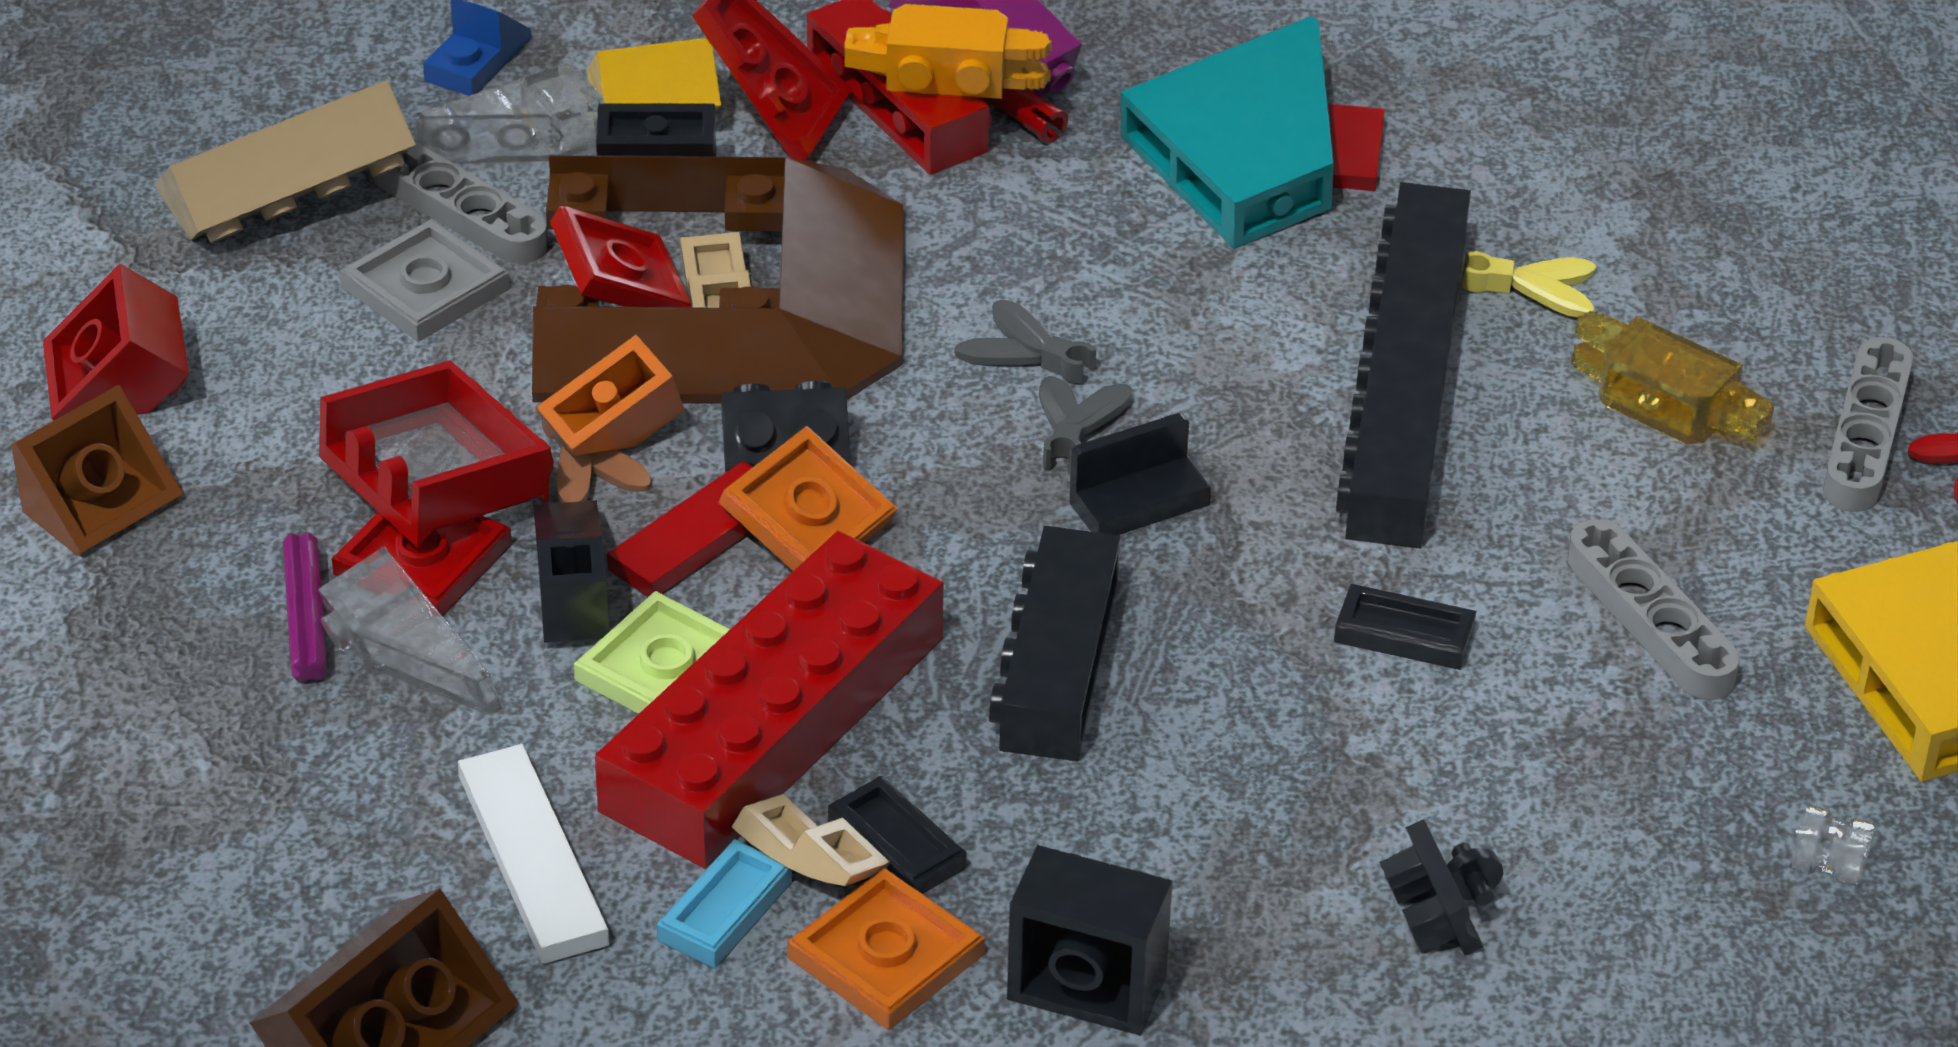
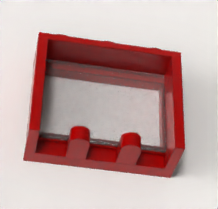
(432, 449)

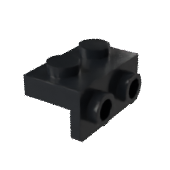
(764, 419)

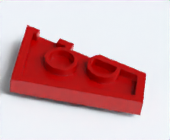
(775, 70)

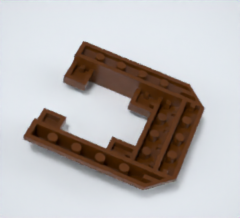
(826, 322)

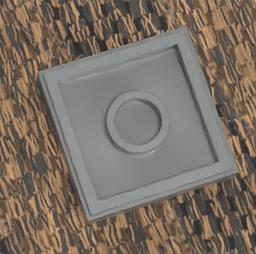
(424, 280)

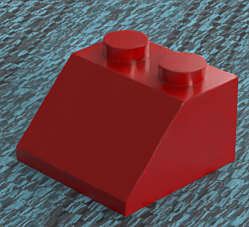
(117, 335)

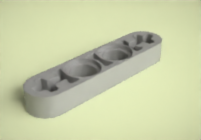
(508, 232)
(1868, 423)
(1662, 603)

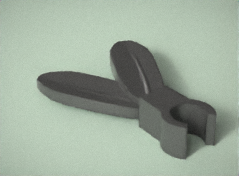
(1027, 345)
(1074, 420)

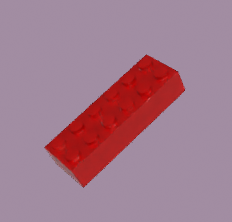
(769, 697)

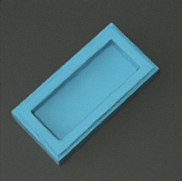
(723, 904)

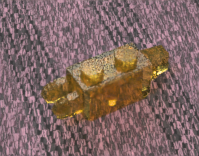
(1667, 380)

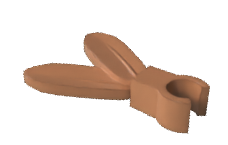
(612, 466)

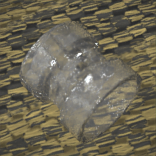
(1848, 850)

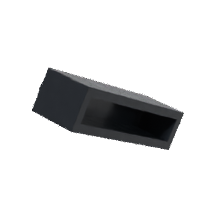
(1057, 643)

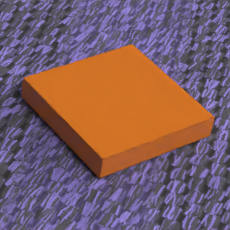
(804, 497)
(886, 948)

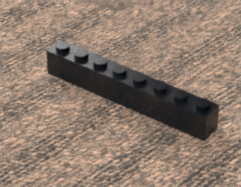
(1406, 368)

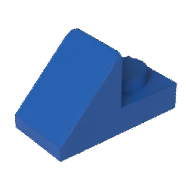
(476, 50)

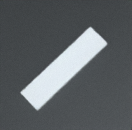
(533, 854)

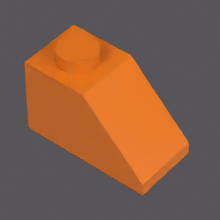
(614, 402)

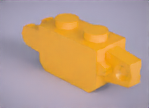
(950, 52)

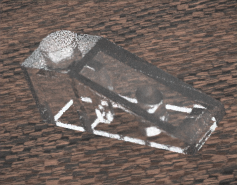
(402, 634)

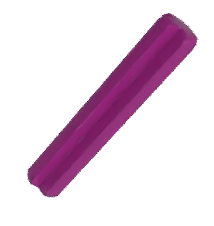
(304, 607)

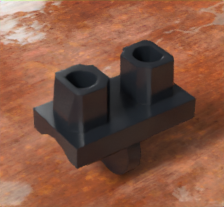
(1466, 877)

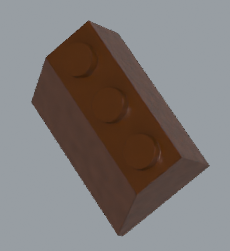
(397, 984)

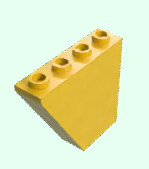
(1897, 648)

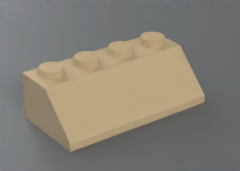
(287, 161)

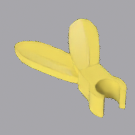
(1542, 281)

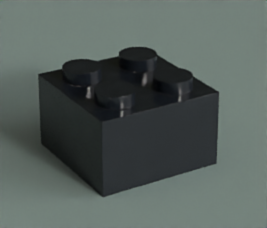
(1088, 939)

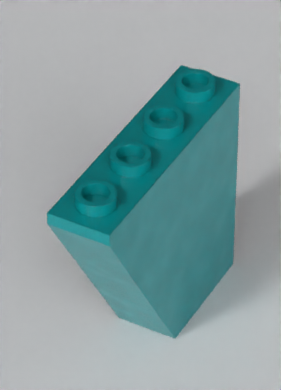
(1241, 133)

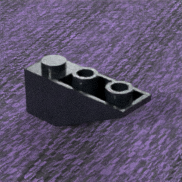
(571, 571)

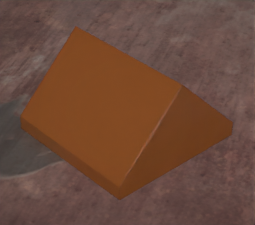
(92, 472)

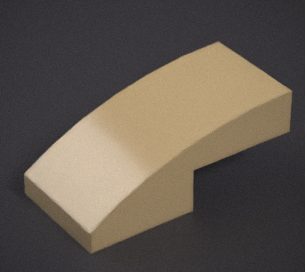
(712, 264)
(822, 852)

